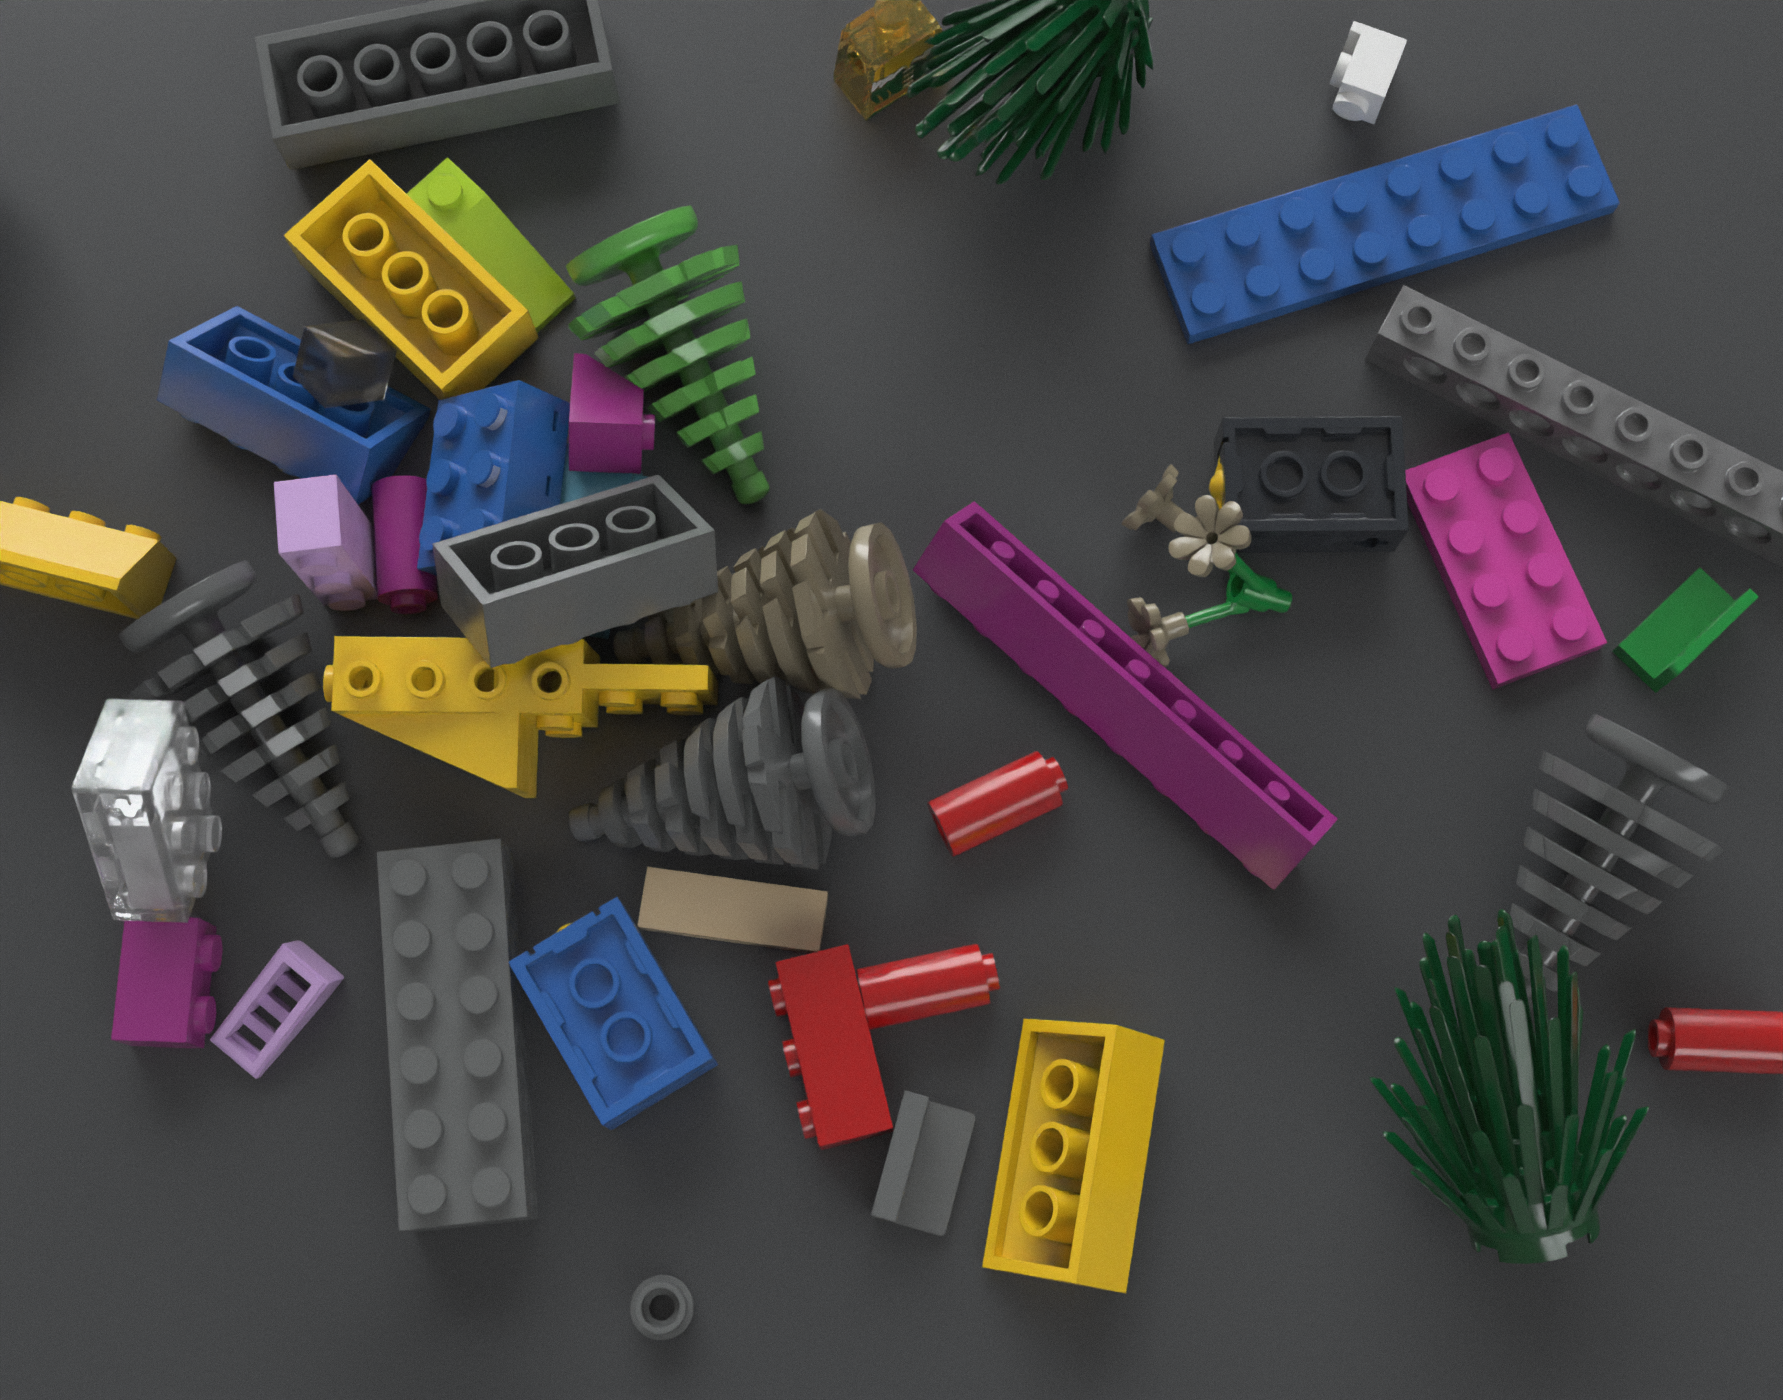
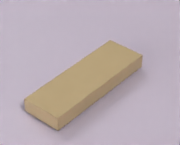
(733, 910)

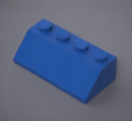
(241, 384)

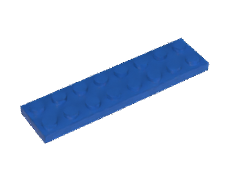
(1383, 223)

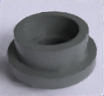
(642, 1313)

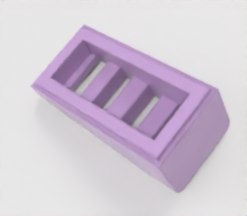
(289, 956)

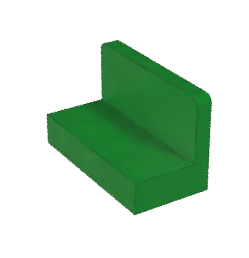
(1680, 629)

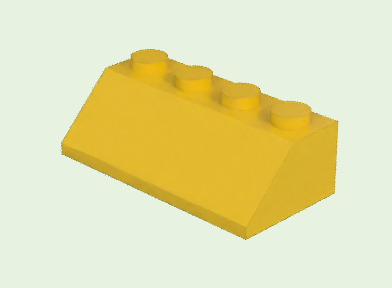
(82, 559)
(1074, 1153)

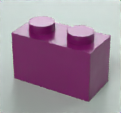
(166, 983)

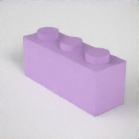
(326, 540)

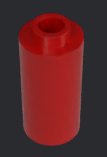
(998, 802)
(927, 985)
(1718, 1040)

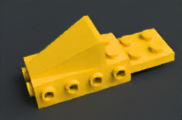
(488, 719)

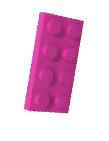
(1501, 561)

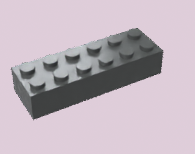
(431, 74)
(456, 1037)

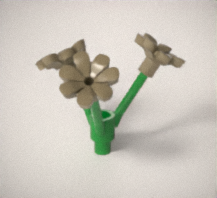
(1206, 541)

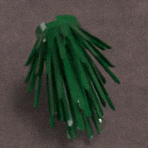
(1055, 58)
(1516, 1149)

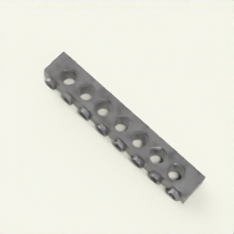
(1584, 422)

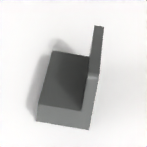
(923, 1164)

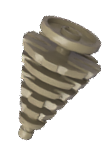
(794, 611)

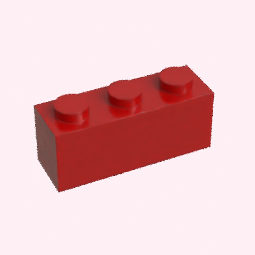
(830, 1048)

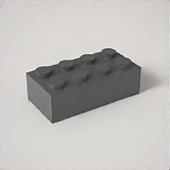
(575, 569)

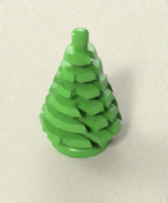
(671, 325)

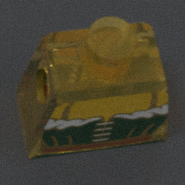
(889, 49)

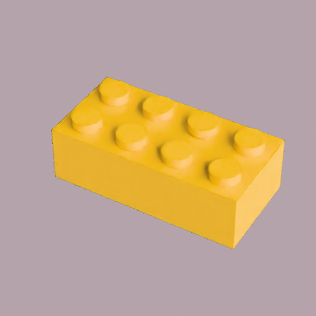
(412, 284)

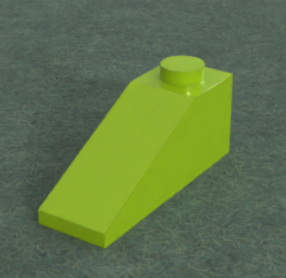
(492, 241)

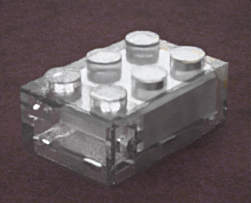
(147, 810)

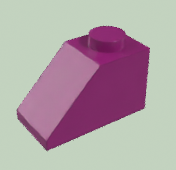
(606, 420)

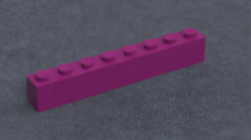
(1123, 694)

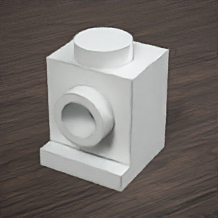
(1365, 72)

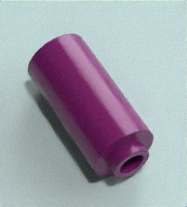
(397, 527)

